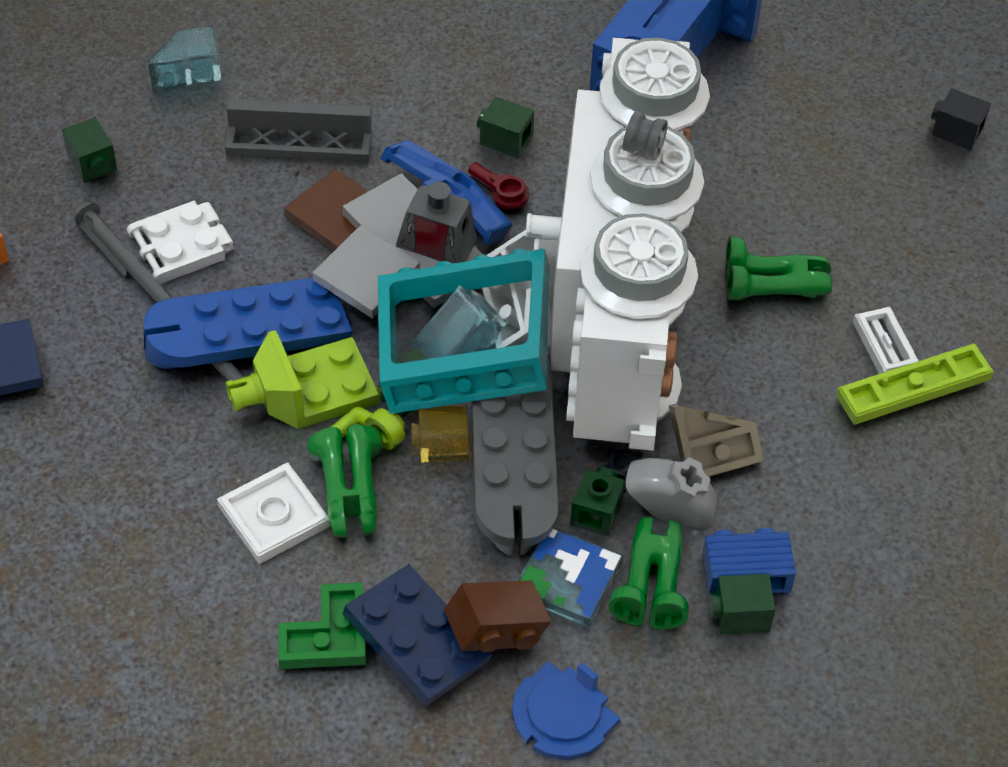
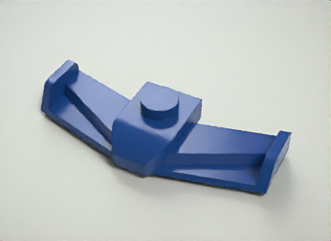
(486, 215)

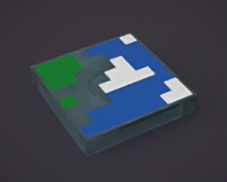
(572, 575)

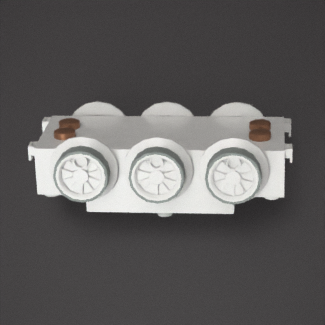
(622, 244)

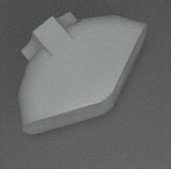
(673, 490)

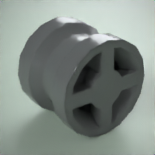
(645, 135)

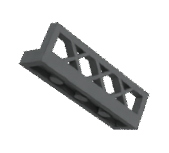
(300, 124)

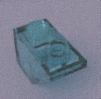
(185, 59)

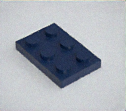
(413, 635)

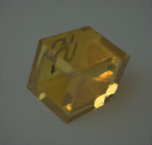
(442, 434)

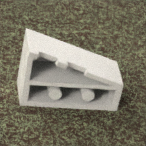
(513, 299)

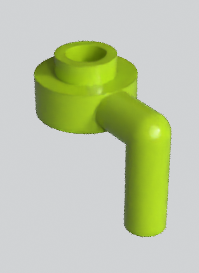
(389, 424)

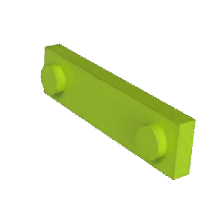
(914, 383)

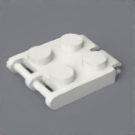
(182, 239)

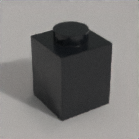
(960, 118)

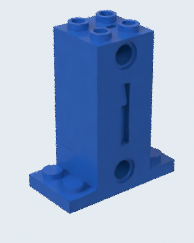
(678, 21)

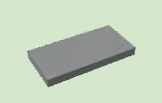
(383, 214)

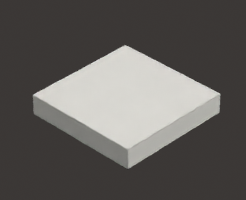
(273, 513)

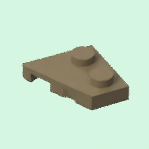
(715, 439)

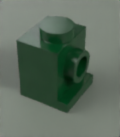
(597, 501)

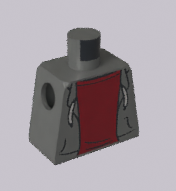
(438, 225)

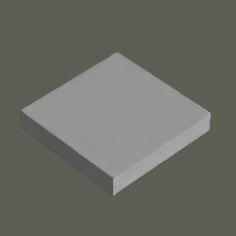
(355, 267)

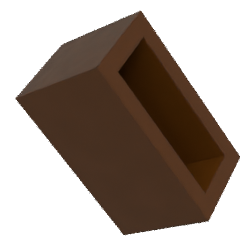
(497, 615)

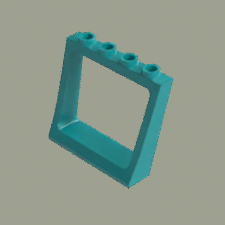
(472, 374)

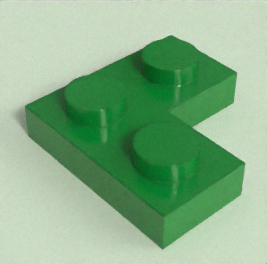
(326, 641)

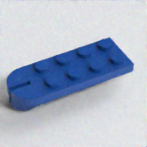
(236, 321)

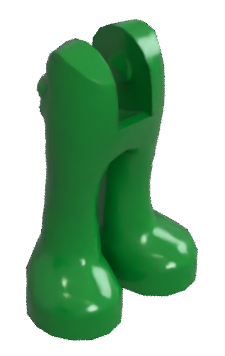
(772, 275)
(343, 503)
(629, 601)

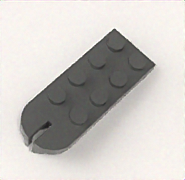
(515, 467)

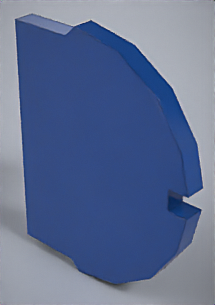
(562, 712)

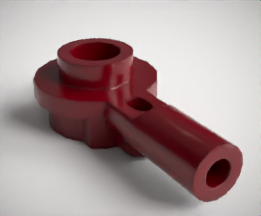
(508, 190)

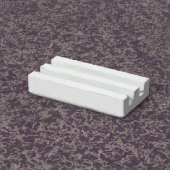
(872, 345)

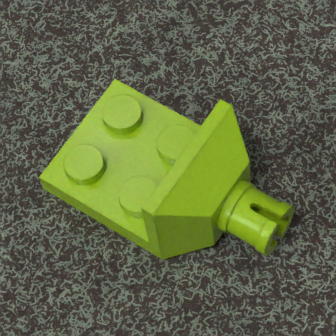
(305, 385)

